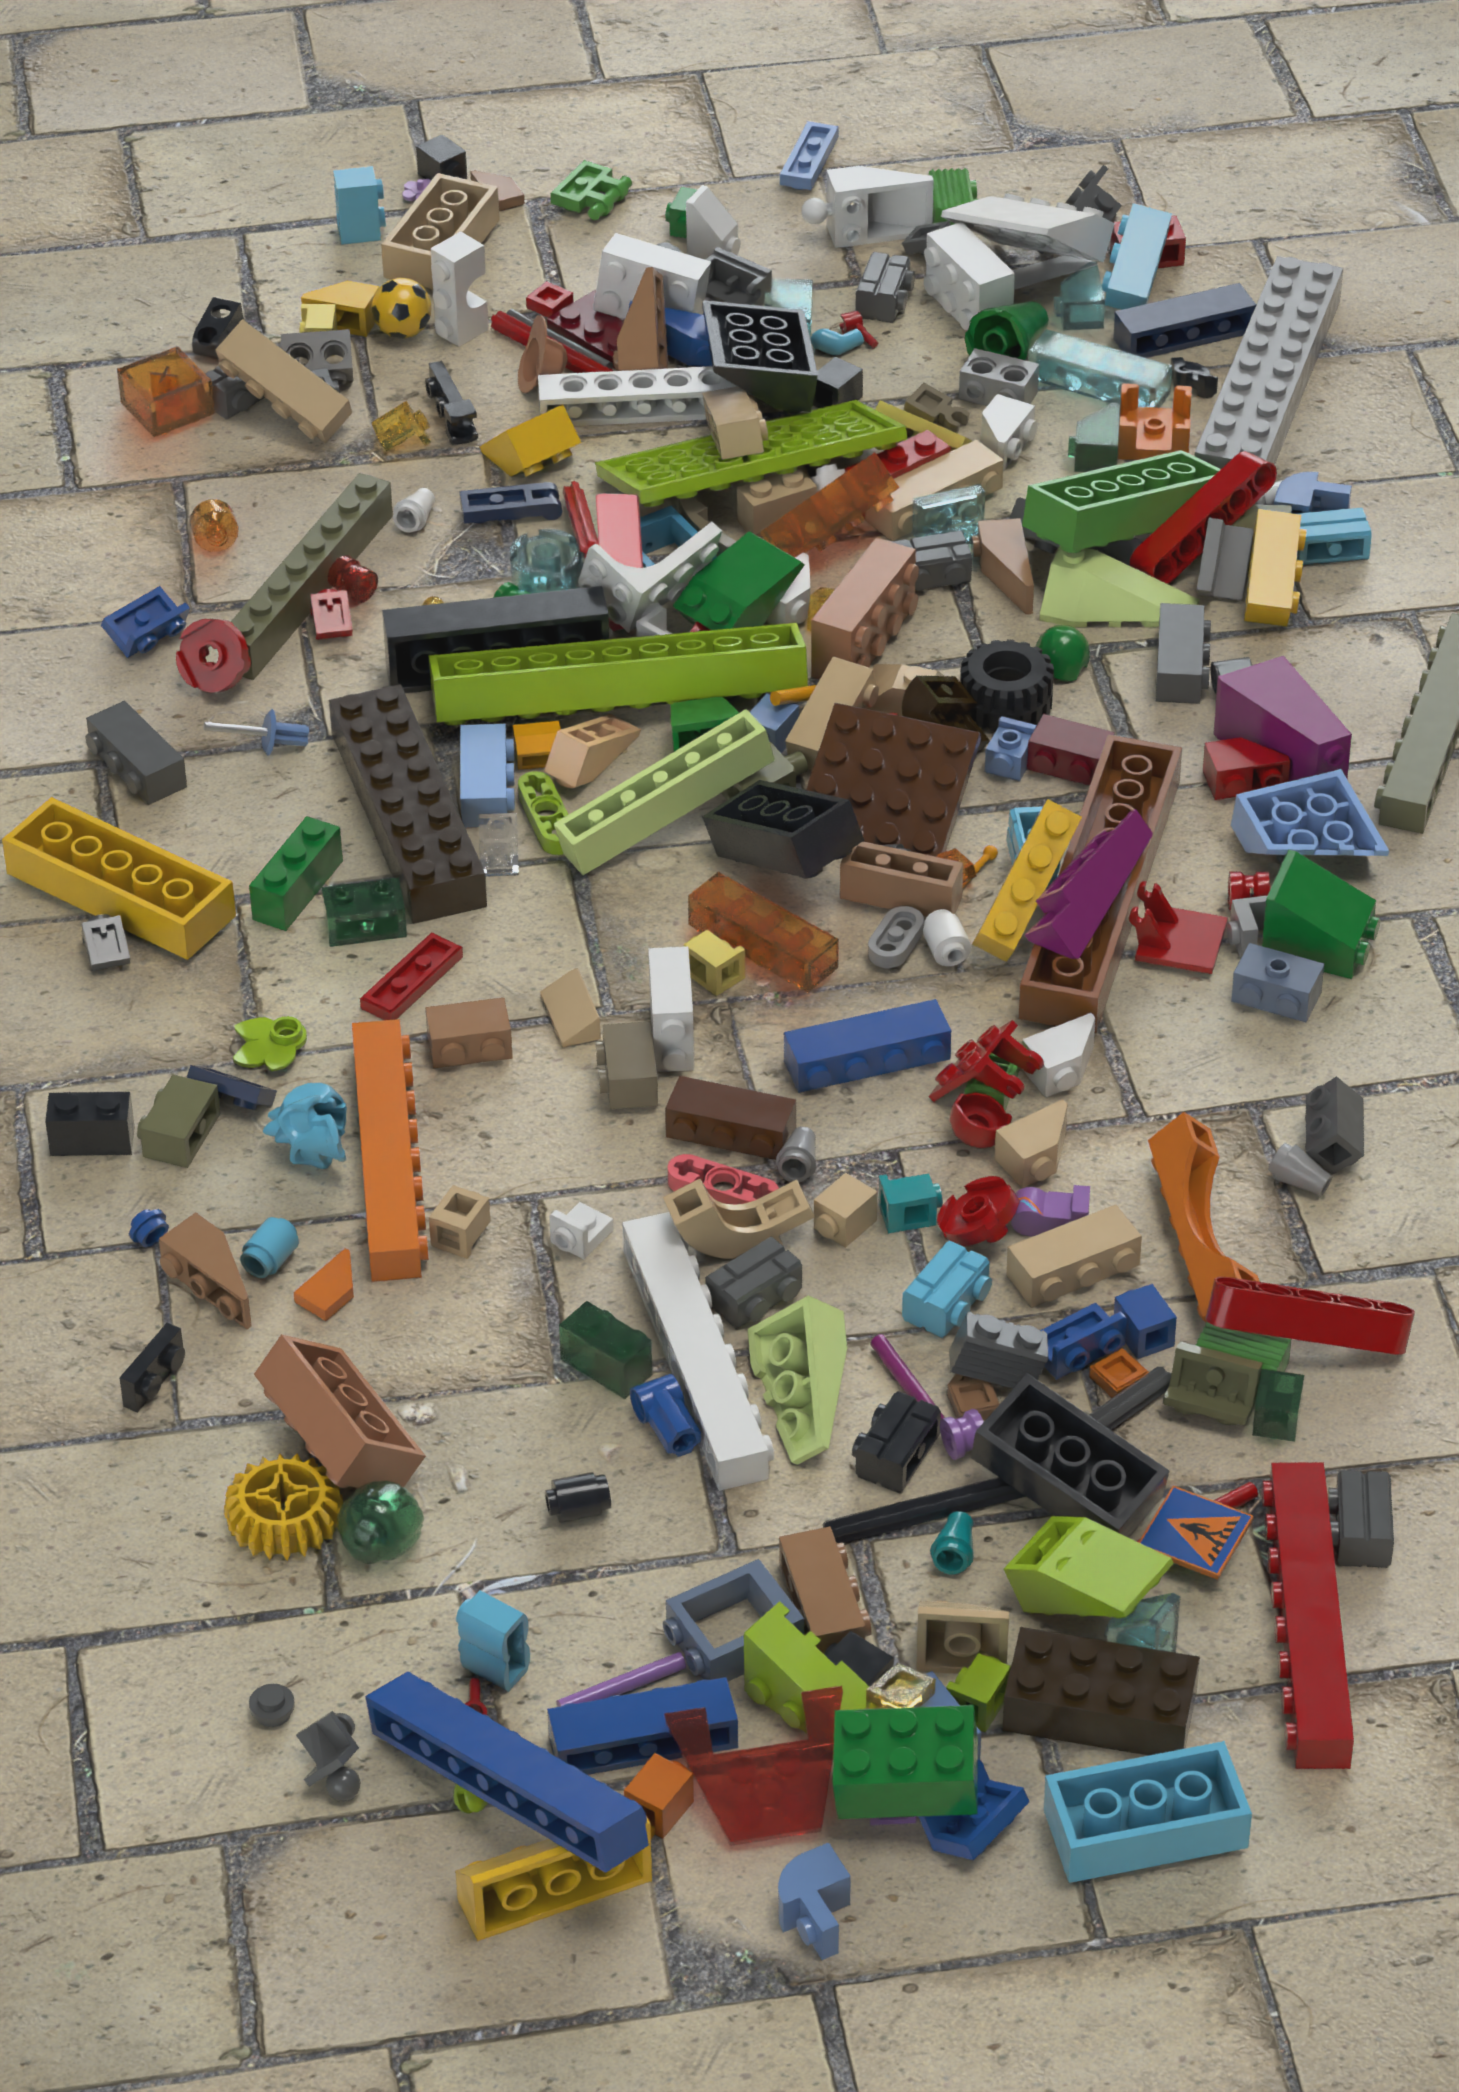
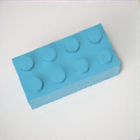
(1147, 1811)

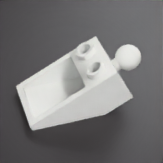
(884, 206)

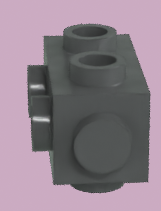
(1334, 1125)

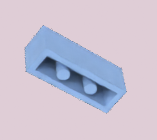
(485, 772)

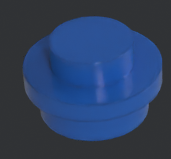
(148, 1227)

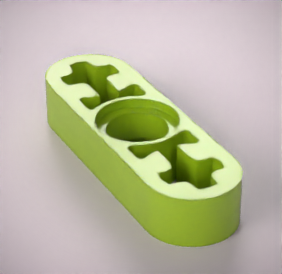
(547, 800)

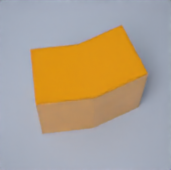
(534, 743)

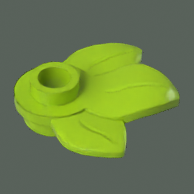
(269, 1042)

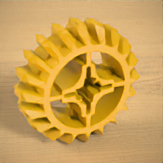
(256, 1510)

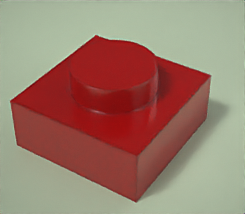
(549, 299)

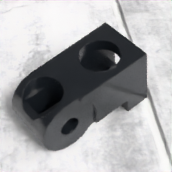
(214, 329)

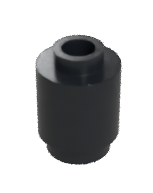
(578, 1496)

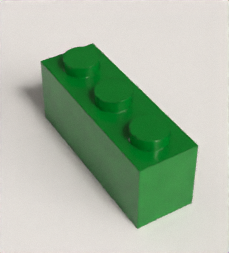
(296, 873)

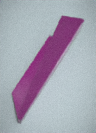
(1088, 887)

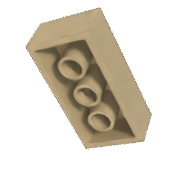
(439, 212)

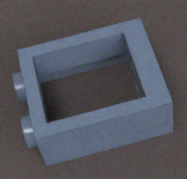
(683, 1610)

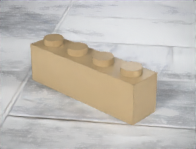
(283, 381)
(734, 422)
(957, 469)

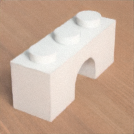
(454, 268)

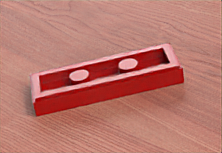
(411, 977)

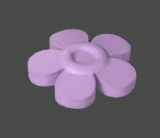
(414, 189)

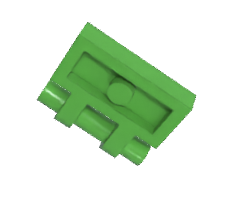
(584, 186)

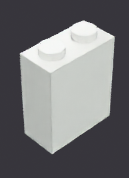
(671, 1008)

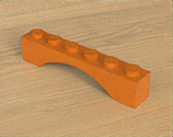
(1186, 1167)

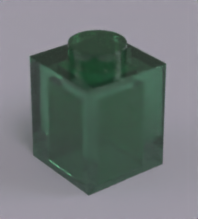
(1278, 1405)

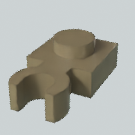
(936, 407)

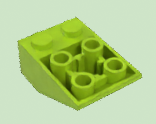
(1083, 1570)

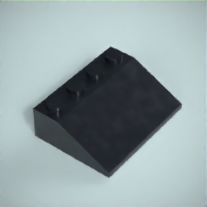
(763, 352)

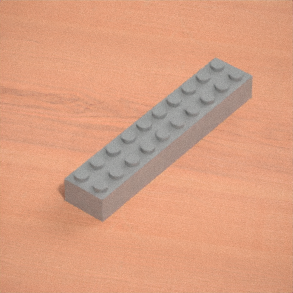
(1273, 362)

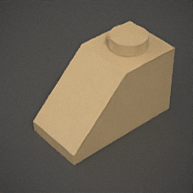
(1033, 1144)

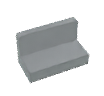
(1225, 560)

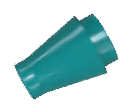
(954, 1545)

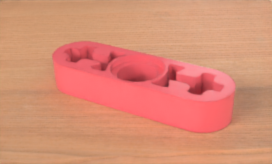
(747, 1186)

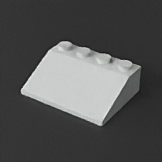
(1037, 225)

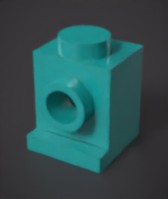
(909, 1202)

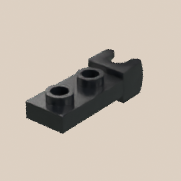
(450, 405)

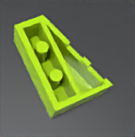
(785, 1663)

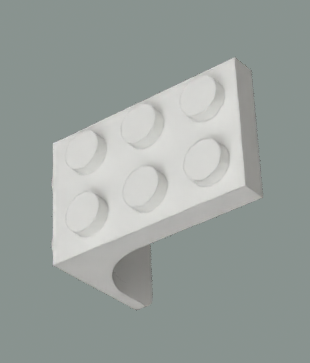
(637, 591)

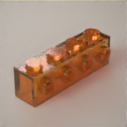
(833, 508)
(765, 930)

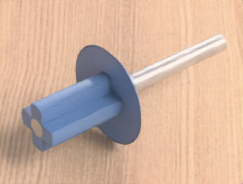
(271, 732)

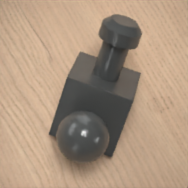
(331, 1747)

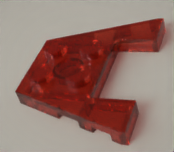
(765, 1788)

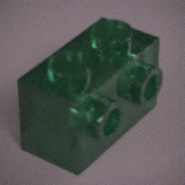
(364, 912)
(605, 1349)

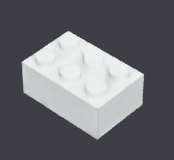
(624, 265)
(965, 273)

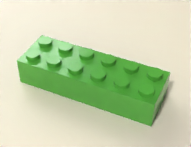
(1113, 500)

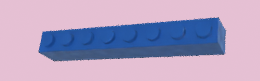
(508, 1771)

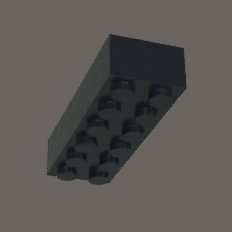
(487, 624)

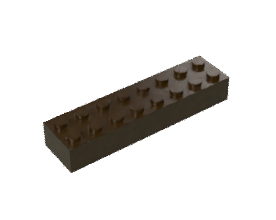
(408, 804)

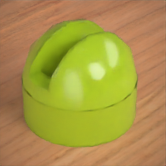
(467, 1801)

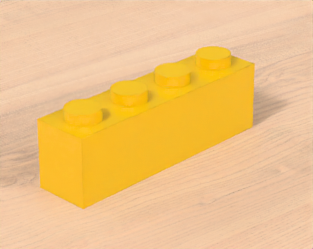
(1027, 880)

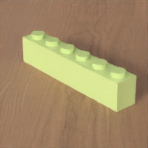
(664, 792)

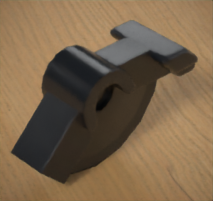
(1194, 375)

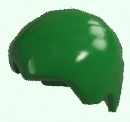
(1066, 649)

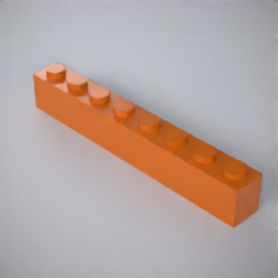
(387, 1151)

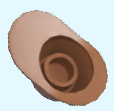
(540, 357)

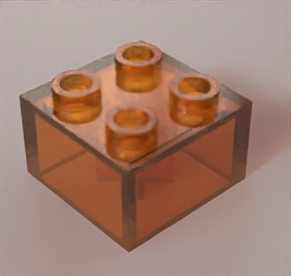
(165, 391)

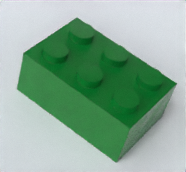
(905, 1762)

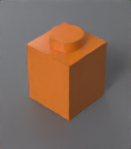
(663, 1791)

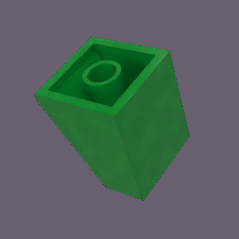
(1319, 917)

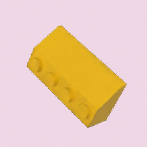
(539, 1883)

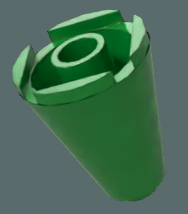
(1007, 329)

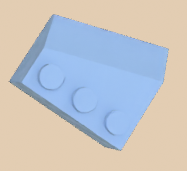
(1308, 817)

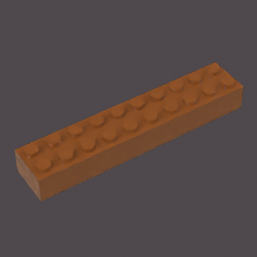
(1126, 778)

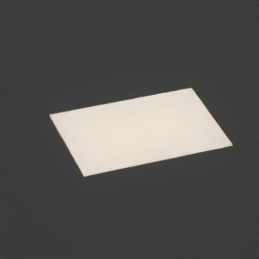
(1048, 270)

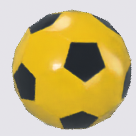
(401, 308)

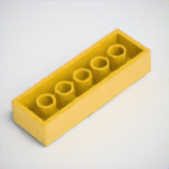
(120, 875)

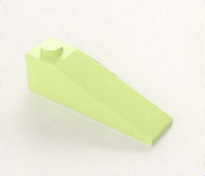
(801, 1367)

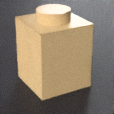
(845, 1210)

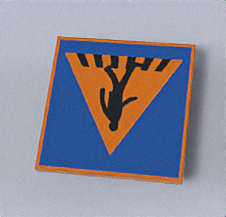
(1196, 1531)

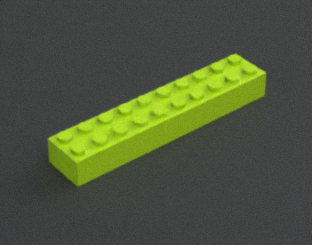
(617, 673)

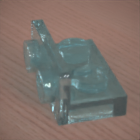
(949, 512)

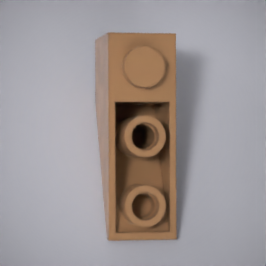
(203, 1261)

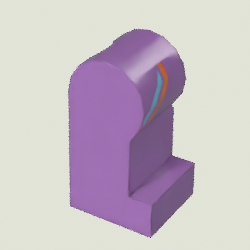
(1044, 1210)

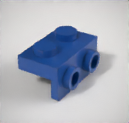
(145, 622)
(1083, 1339)
(971, 1834)

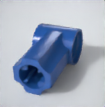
(664, 1408)

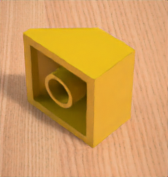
(533, 442)

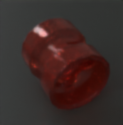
(357, 580)

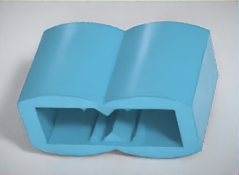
(493, 1640)

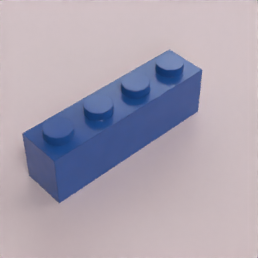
(867, 1045)
(632, 1727)

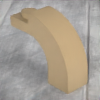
(733, 1229)

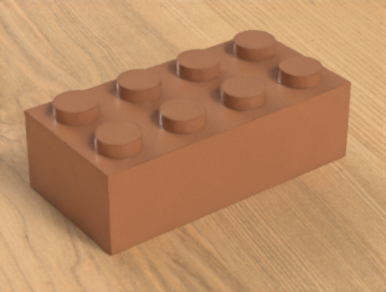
(865, 607)
(337, 1414)

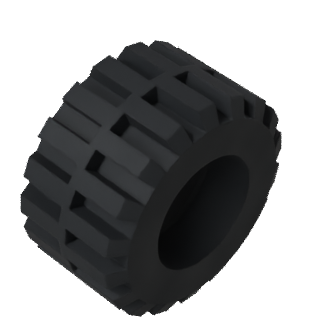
(1008, 682)

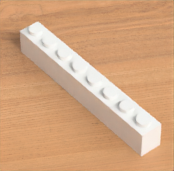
(697, 1352)

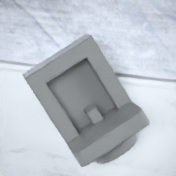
(1245, 922)

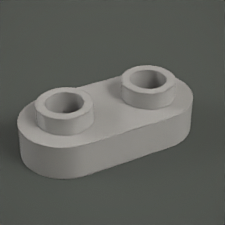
(895, 937)

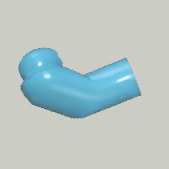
(836, 343)

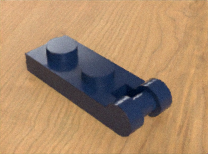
(511, 502)

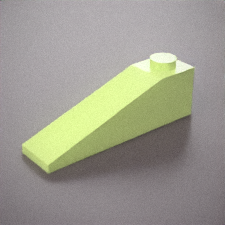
(1102, 589)

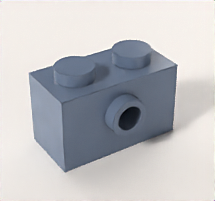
(1277, 982)

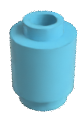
(269, 1247)

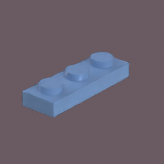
(809, 155)

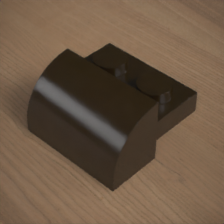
(941, 702)

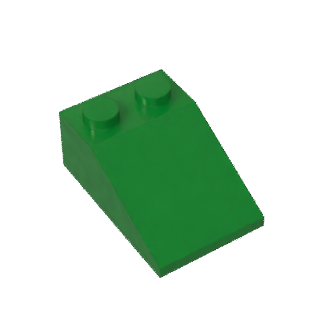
(739, 585)

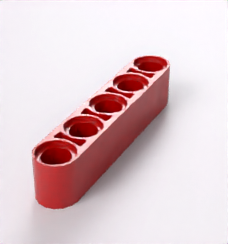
(1223, 497)
(1310, 1315)

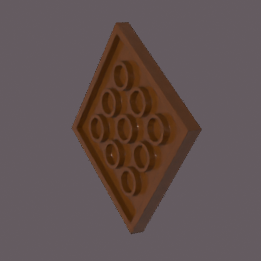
(897, 774)

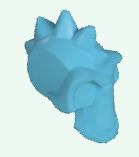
(312, 1124)

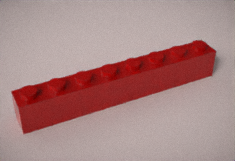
(1309, 1616)

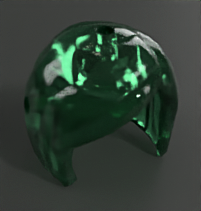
(379, 1522)

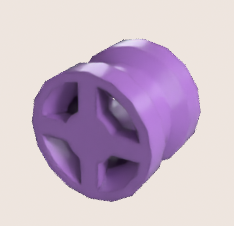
(960, 1433)

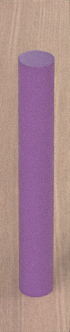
(629, 1680)

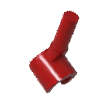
(854, 320)
(474, 1697)

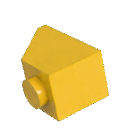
(352, 304)

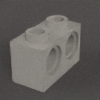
(318, 347)
(992, 374)

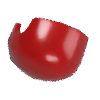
(976, 1119)

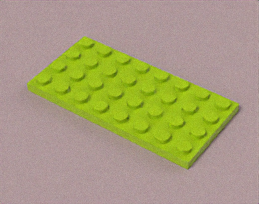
(791, 442)

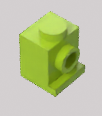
(983, 1687)

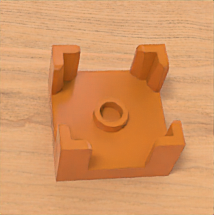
(1153, 430)

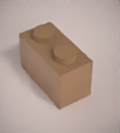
(469, 1032)

